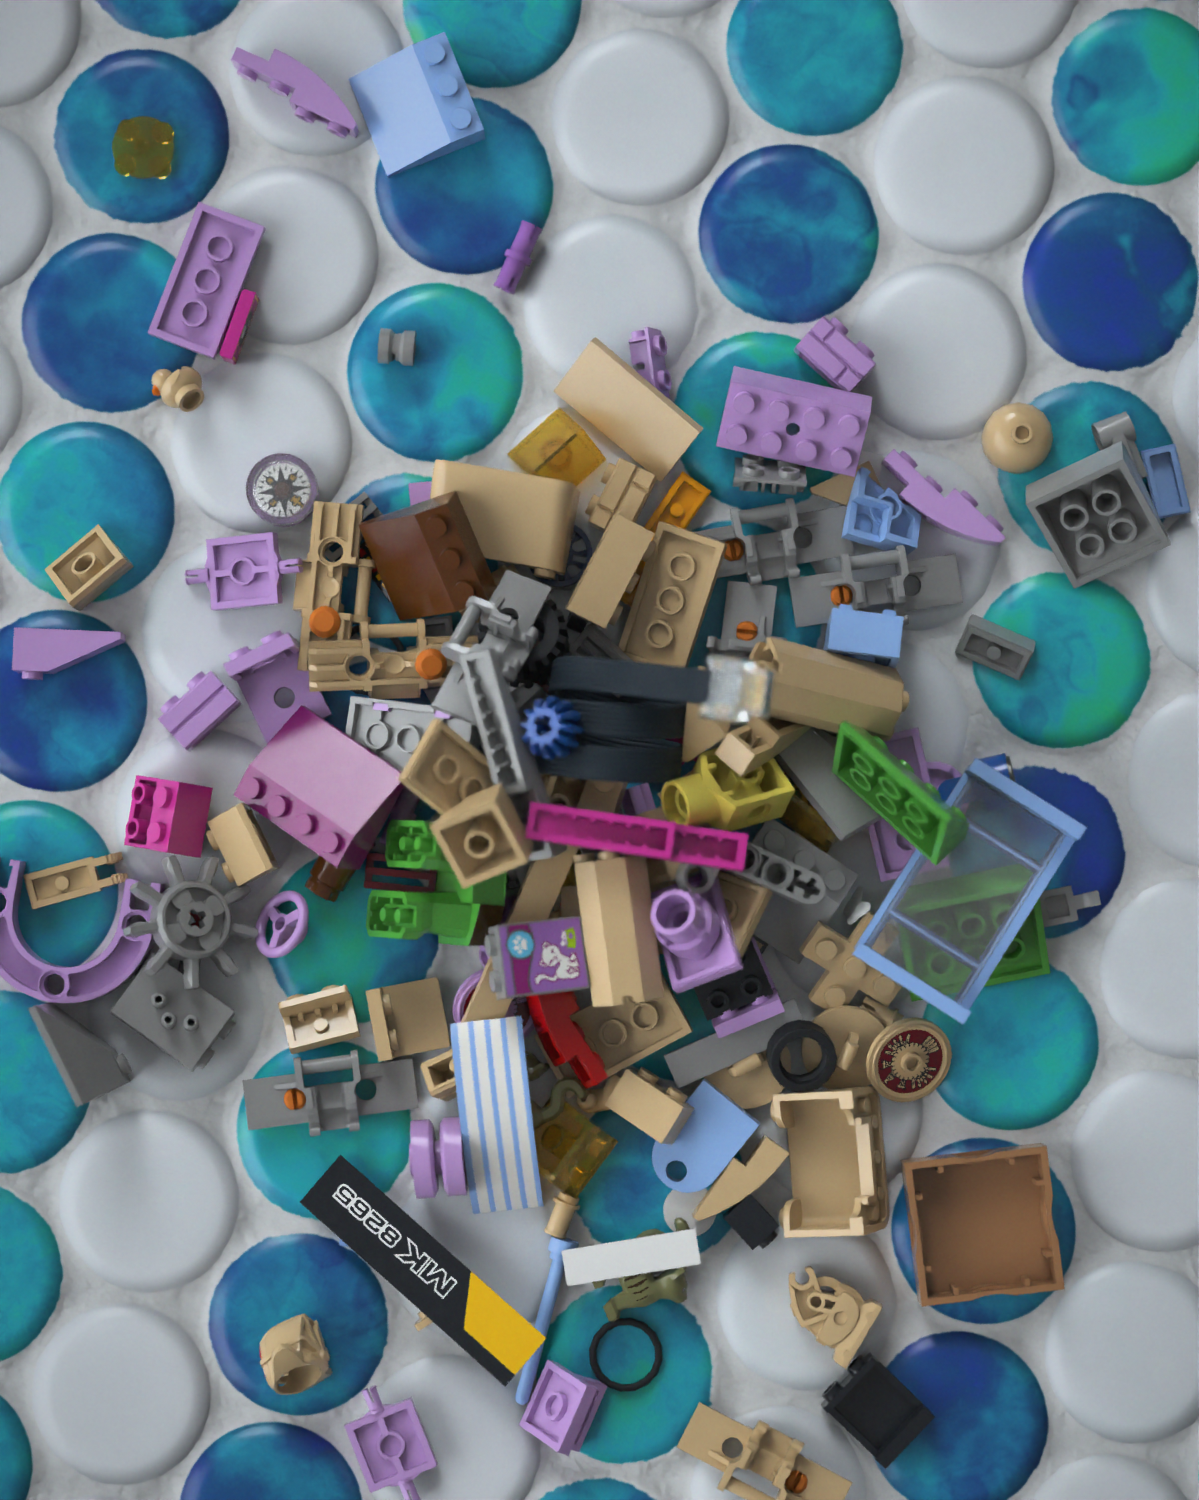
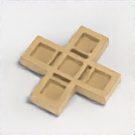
(844, 971)

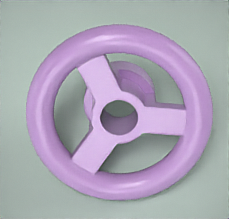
(287, 929)

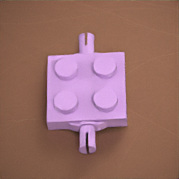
(244, 571)
(390, 1444)

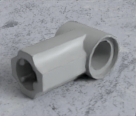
(1117, 429)

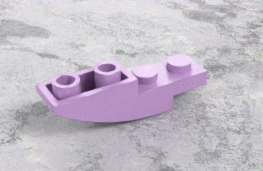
(310, 94)
(951, 514)

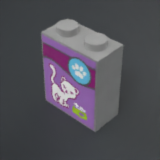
(537, 957)

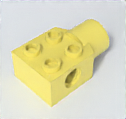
(724, 798)

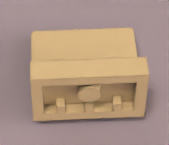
(408, 1018)

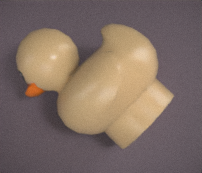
(179, 388)

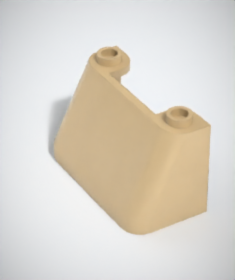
(514, 513)
(833, 1162)

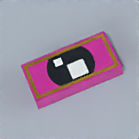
(239, 326)

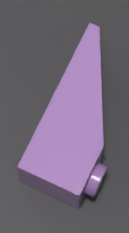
(53, 650)

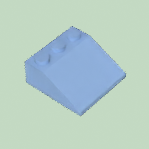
(417, 105)

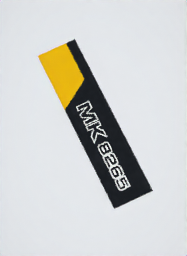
(423, 1270)

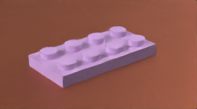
(206, 280)

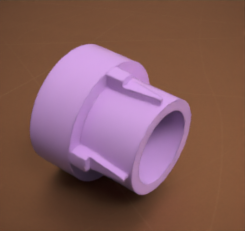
(700, 925)

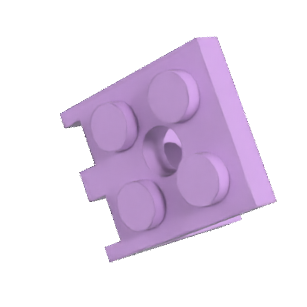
(268, 670)

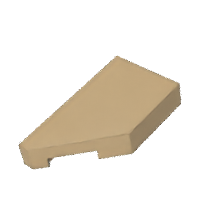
(839, 487)

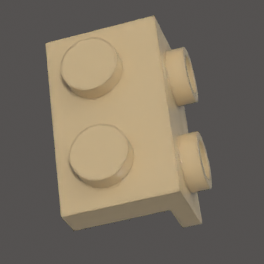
(319, 1018)

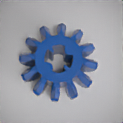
(551, 727)

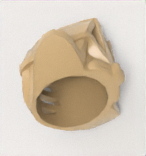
(294, 1355)

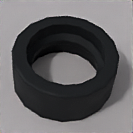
(807, 1081)

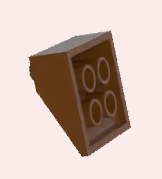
(428, 557)

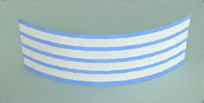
(496, 1114)

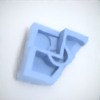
(879, 517)

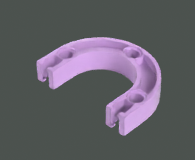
(89, 981)

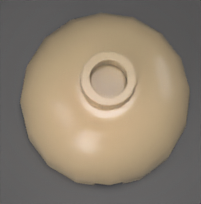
(1017, 438)

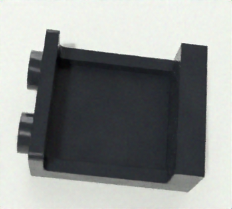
(876, 1409)

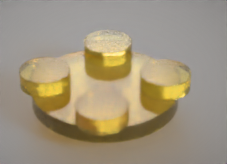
(143, 148)

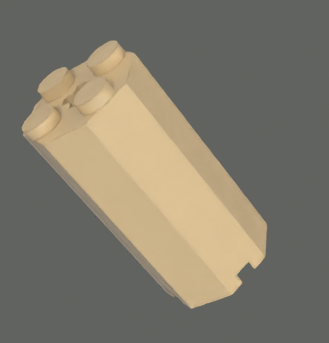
(830, 688)
(618, 928)

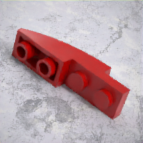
(565, 1038)

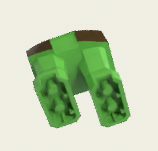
(450, 911)

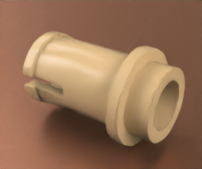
(884, 1014)
(562, 1215)

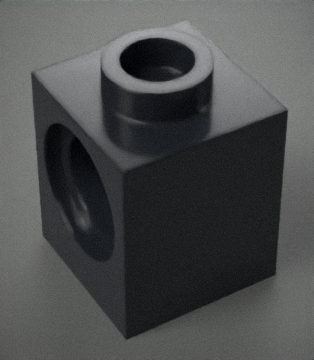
(752, 1222)

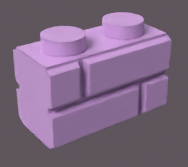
(835, 355)
(198, 710)

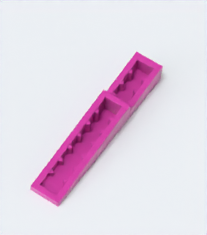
(637, 836)

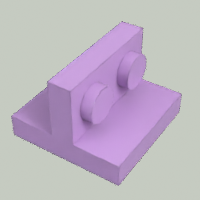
(562, 1407)

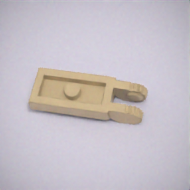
(70, 880)

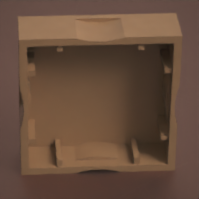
(982, 1224)

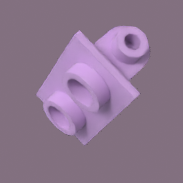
(650, 348)

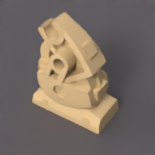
(835, 1317)

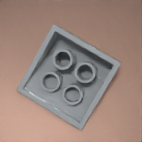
(1096, 515)

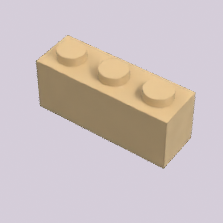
(611, 572)

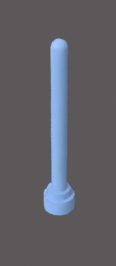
(544, 1314)

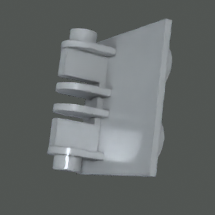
(754, 470)

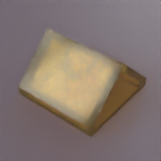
(558, 450)

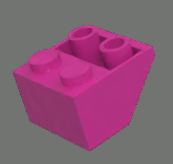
(168, 816)

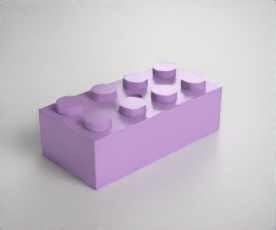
(763, 416)

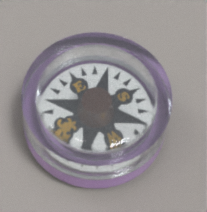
(282, 489)

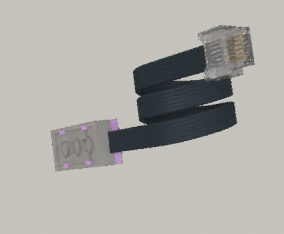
(619, 735)

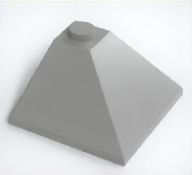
(83, 1059)

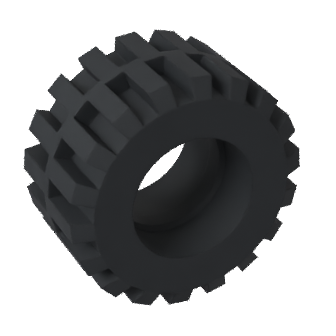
(553, 645)

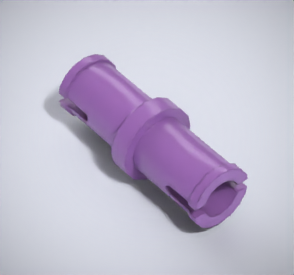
(518, 257)

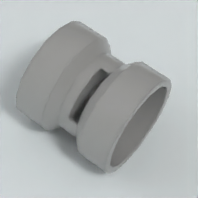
(396, 347)

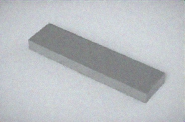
(714, 1054)

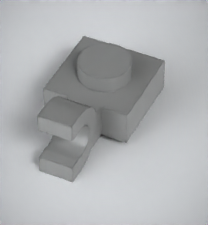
(1061, 905)

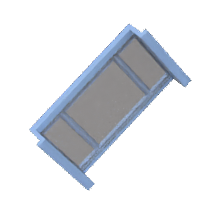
(955, 920)

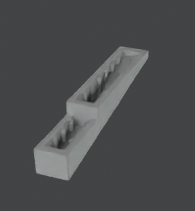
(501, 737)

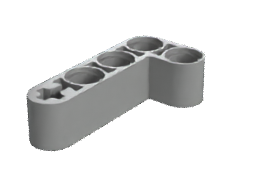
(755, 872)

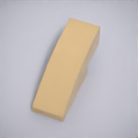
(758, 742)
(741, 1178)

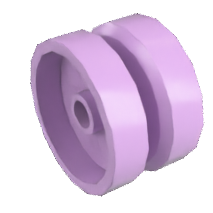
(433, 1157)

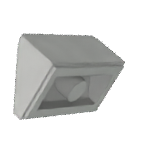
(995, 647)

